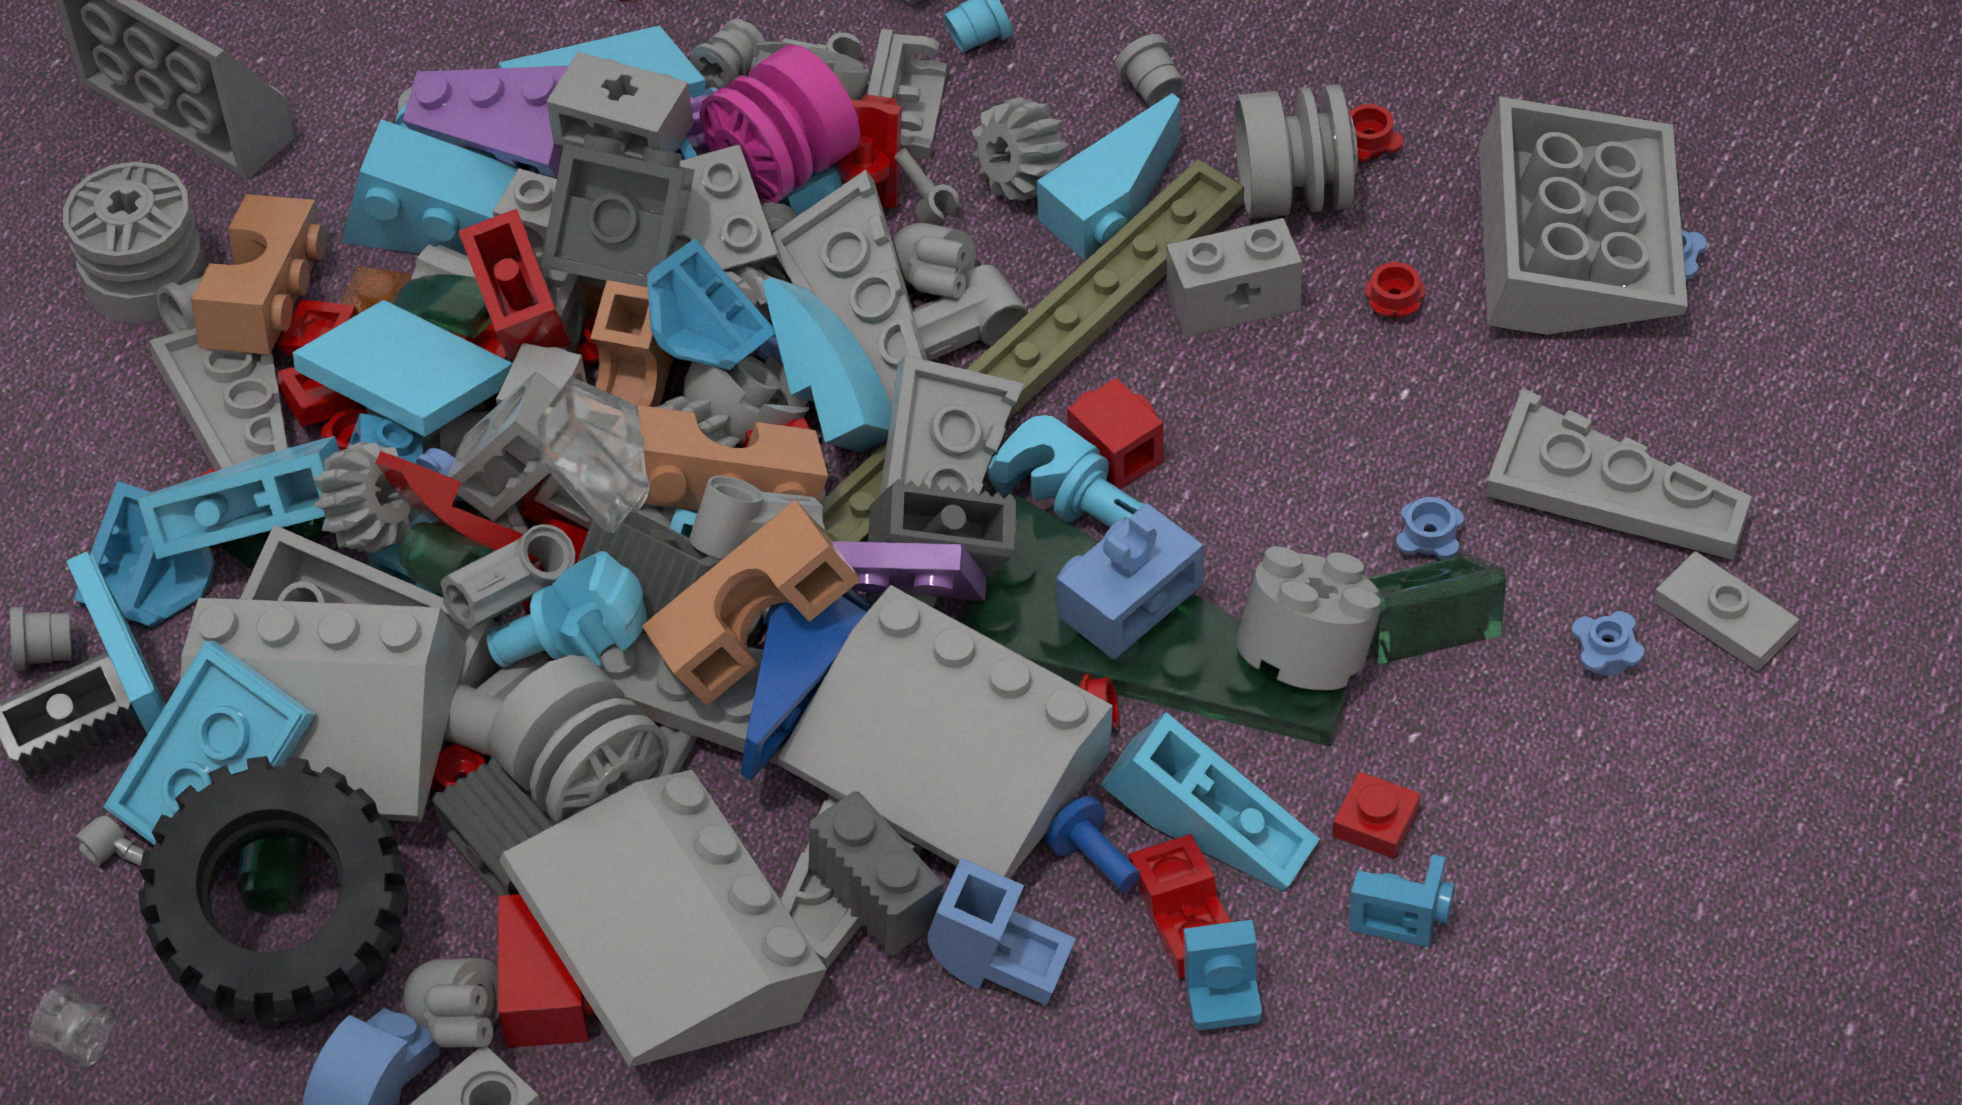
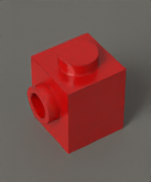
(1122, 430)

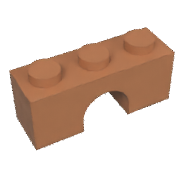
(273, 255)
(629, 355)
(683, 459)
(708, 623)

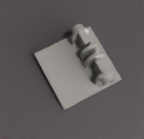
(725, 211)

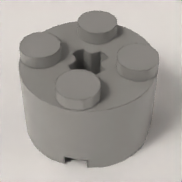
(1309, 618)

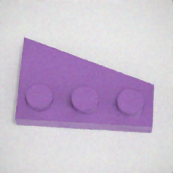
(489, 111)
(915, 569)

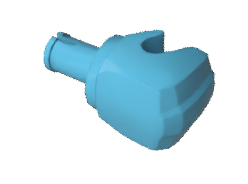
(1070, 472)
(578, 615)

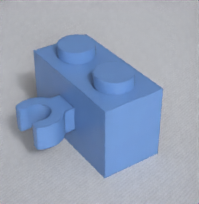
(1129, 580)

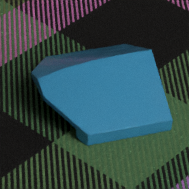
(701, 311)
(145, 586)

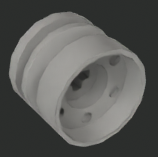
(1294, 151)
(130, 237)
(574, 737)

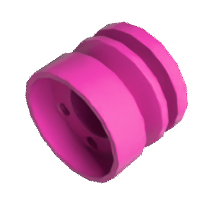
(786, 118)

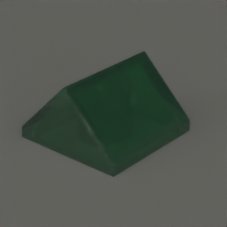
(1438, 607)

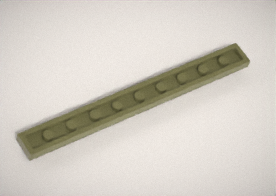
(1069, 316)

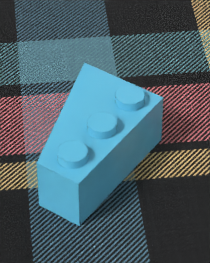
(421, 192)

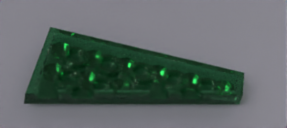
(1179, 664)

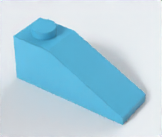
(1110, 180)
(237, 500)
(1190, 789)

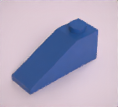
(790, 673)

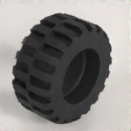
(259, 806)

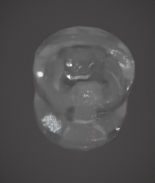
(72, 1027)

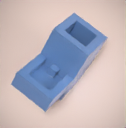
(983, 936)
(370, 1061)

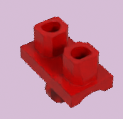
(877, 146)

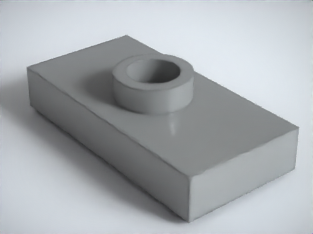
(1726, 611)

